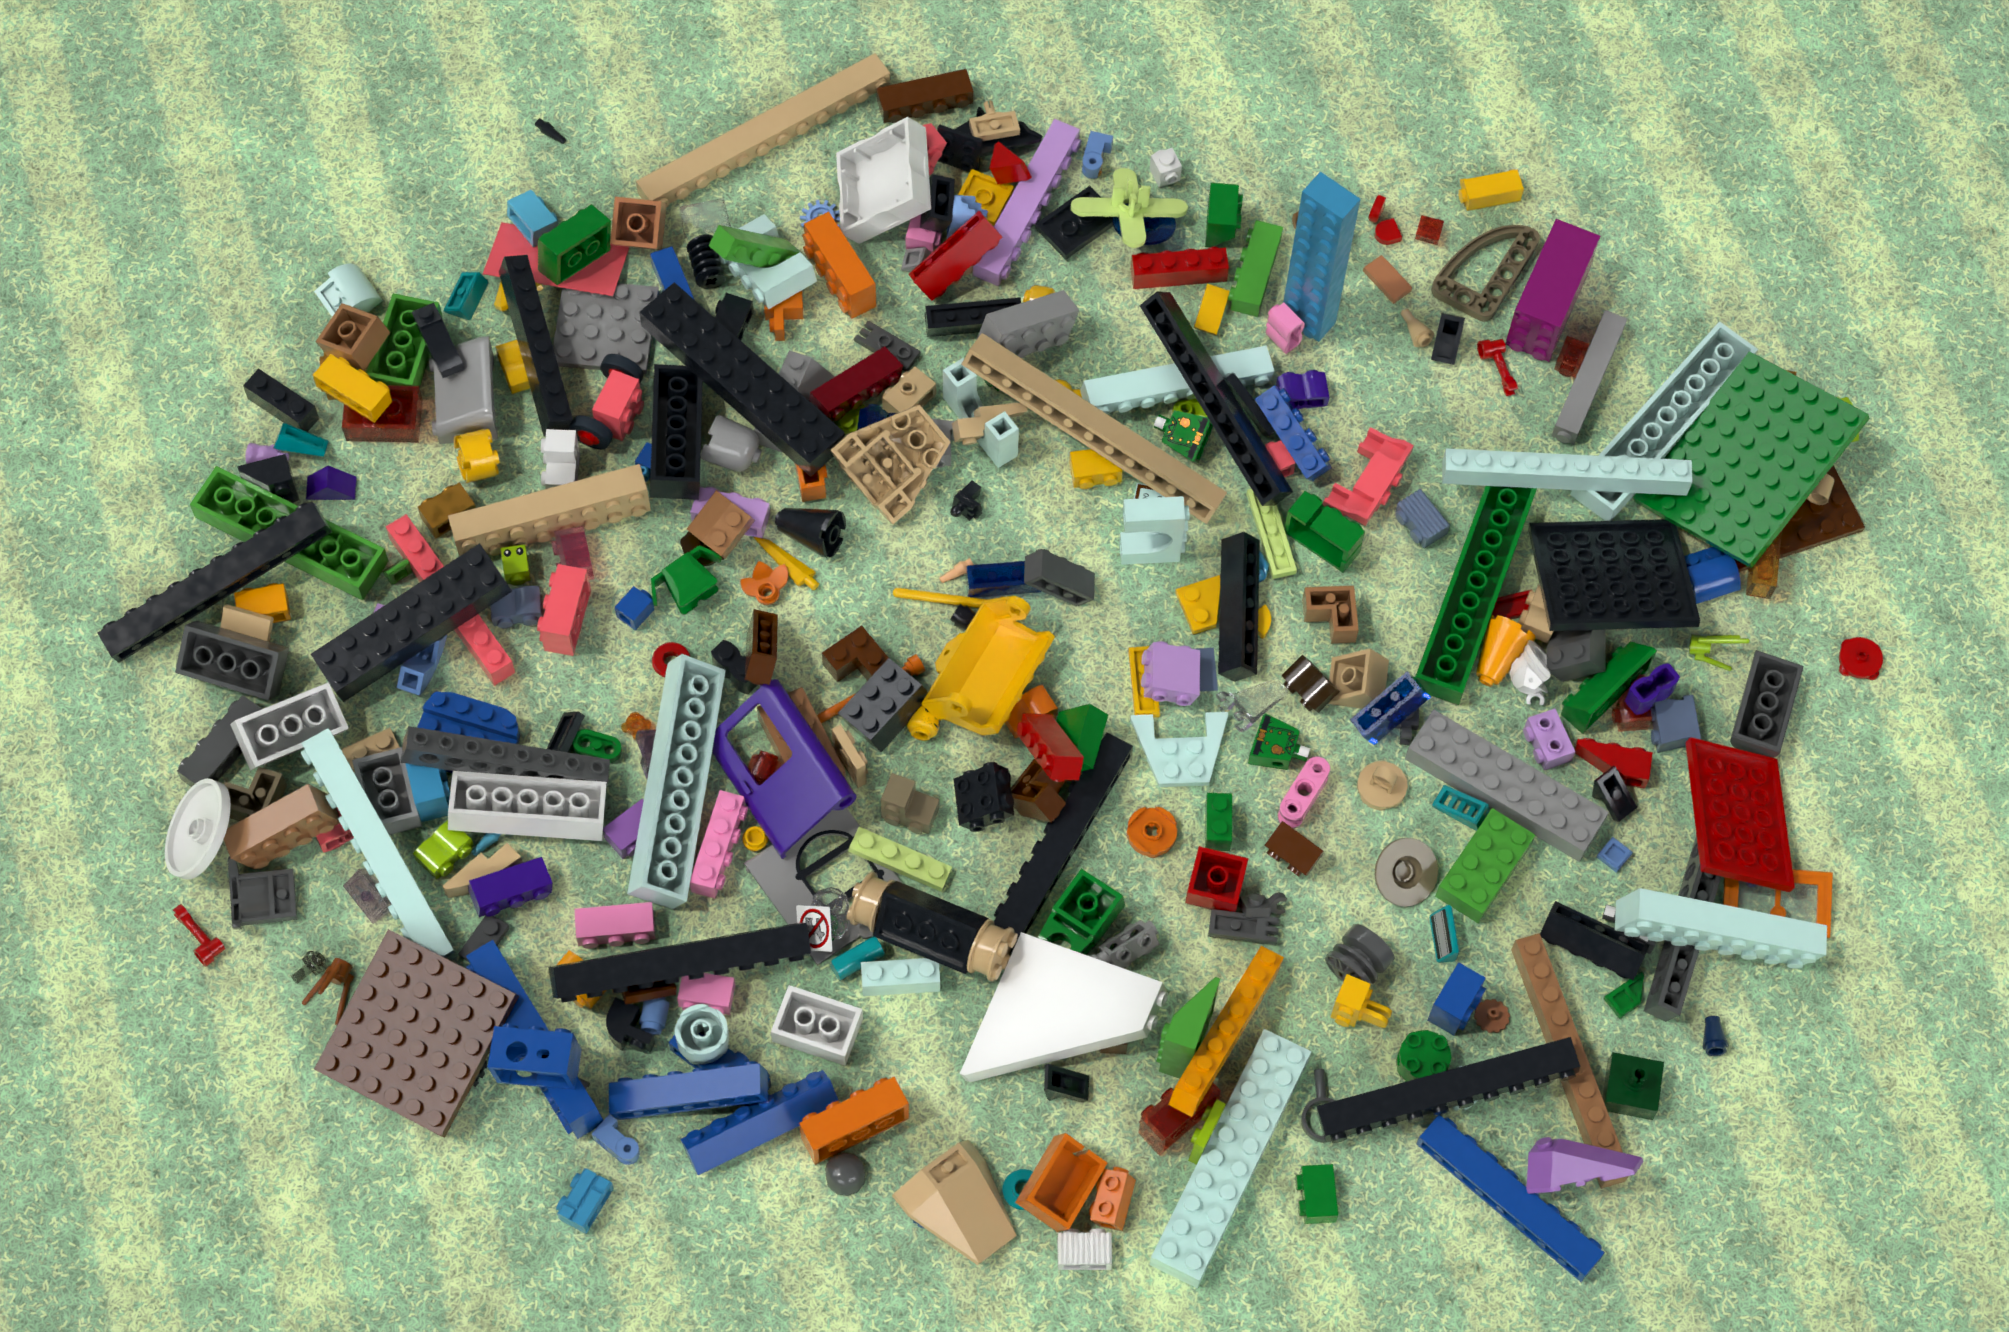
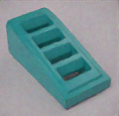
(300, 441)
(1466, 819)

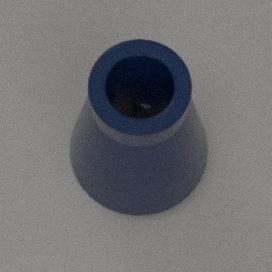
(1714, 1037)

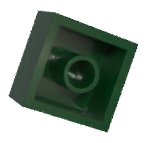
(1632, 1085)

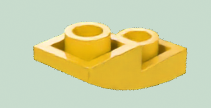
(1211, 309)

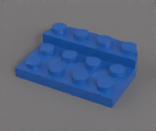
(469, 717)

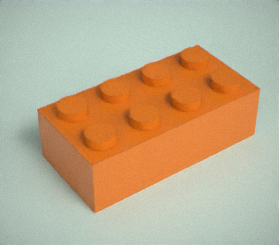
(839, 265)
(854, 1119)

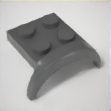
(261, 896)

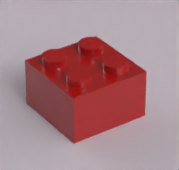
(1216, 880)

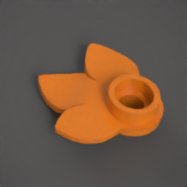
(765, 580)

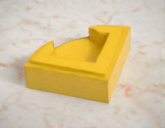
(1264, 621)

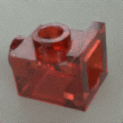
(1571, 357)

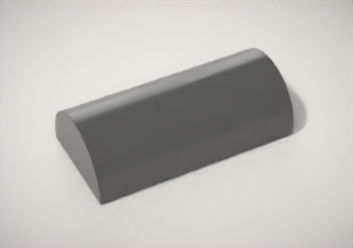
(1766, 705)

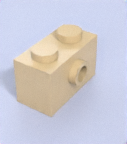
(911, 390)

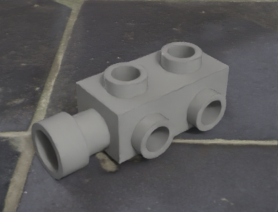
(1128, 947)

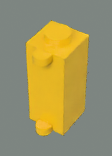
(1491, 190)

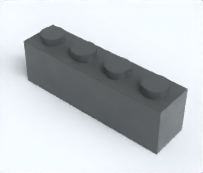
(219, 749)

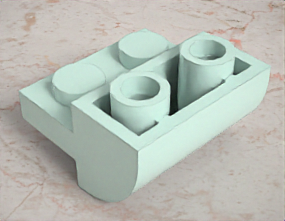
(350, 287)

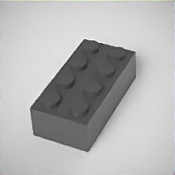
(232, 660)

